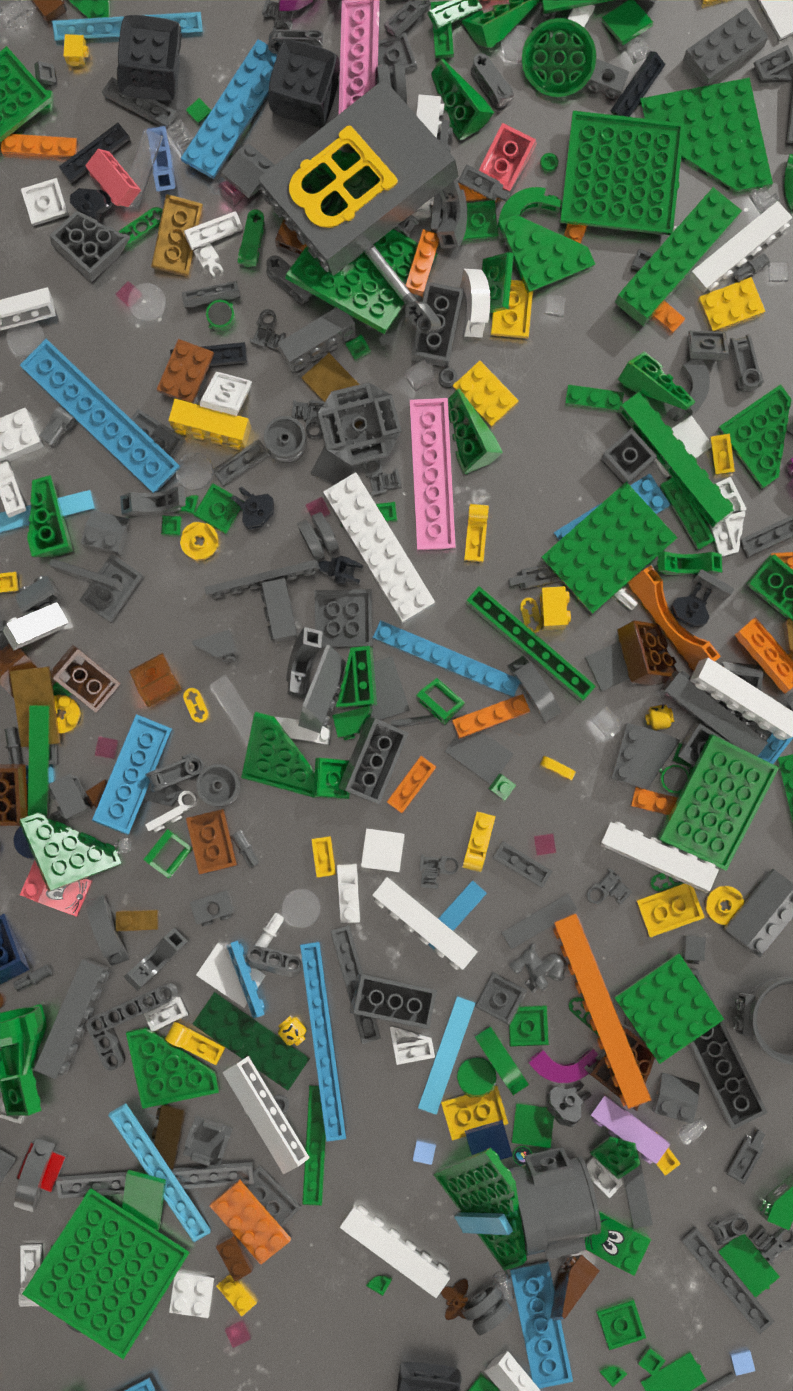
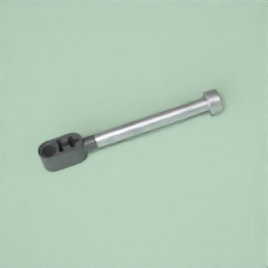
(417, 312)

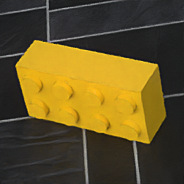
(209, 424)

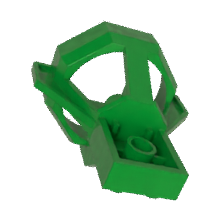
(17, 1083)

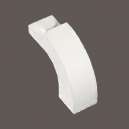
(478, 302)
(299, 733)

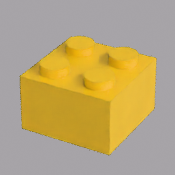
(554, 608)

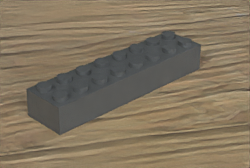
(726, 1073)

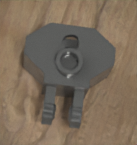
(566, 1104)

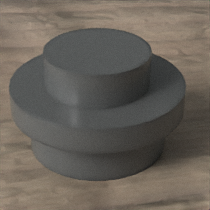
(447, 377)

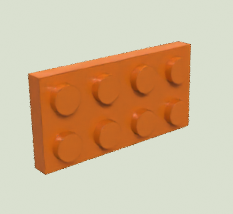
(767, 653)
(250, 1222)

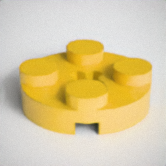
(209, 545)
(72, 714)
(720, 895)

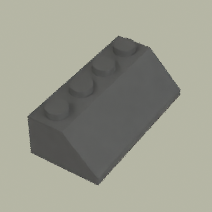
(322, 691)
(763, 914)

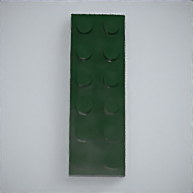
(250, 1038)

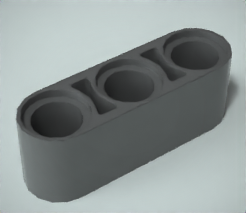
(283, 959)

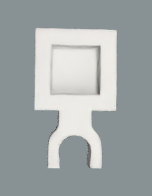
(207, 257)

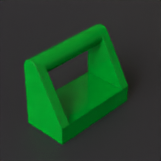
(436, 710)
(159, 847)

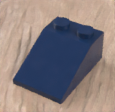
(11, 954)

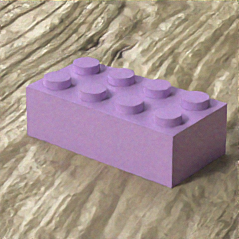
(629, 1128)

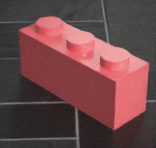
(112, 178)

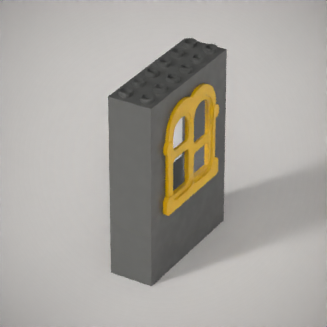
(390, 142)

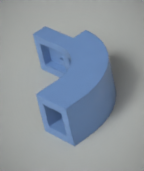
(163, 166)

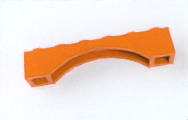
(649, 589)

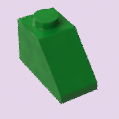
(351, 722)

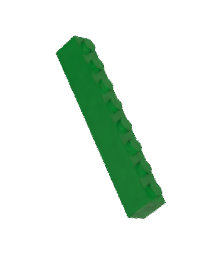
(676, 459)
(530, 644)

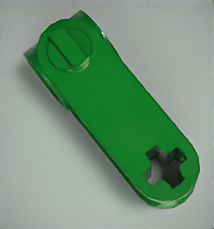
(252, 238)

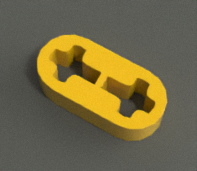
(535, 614)
(191, 707)
(557, 768)

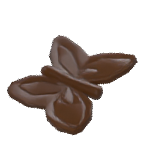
(455, 1300)

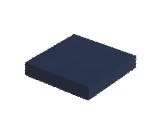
(489, 1136)

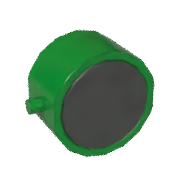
(220, 315)
(673, 778)

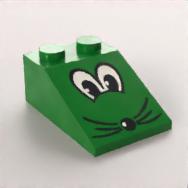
(778, 1204)
(618, 1244)

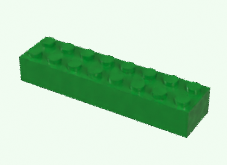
(678, 256)

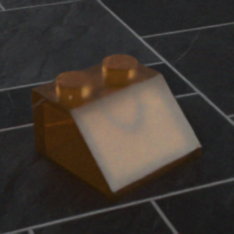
(155, 680)

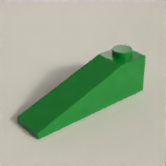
(495, 24)
(464, 105)
(645, 376)
(473, 438)
(47, 526)

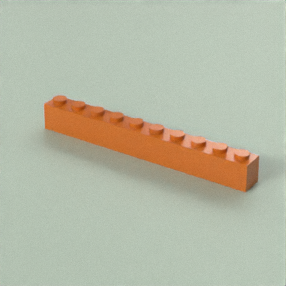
(603, 1013)

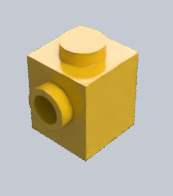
(75, 49)

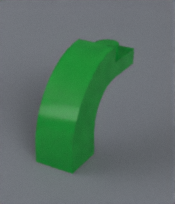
(528, 199)
(689, 564)
(501, 1060)

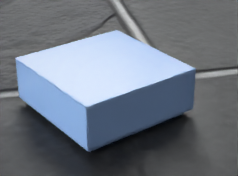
(424, 1152)
(742, 1362)

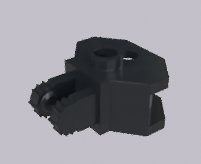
(91, 202)
(253, 507)
(341, 569)
(693, 606)

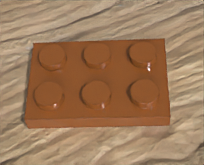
(185, 371)
(211, 841)

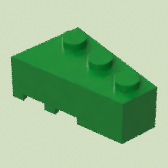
(359, 680)

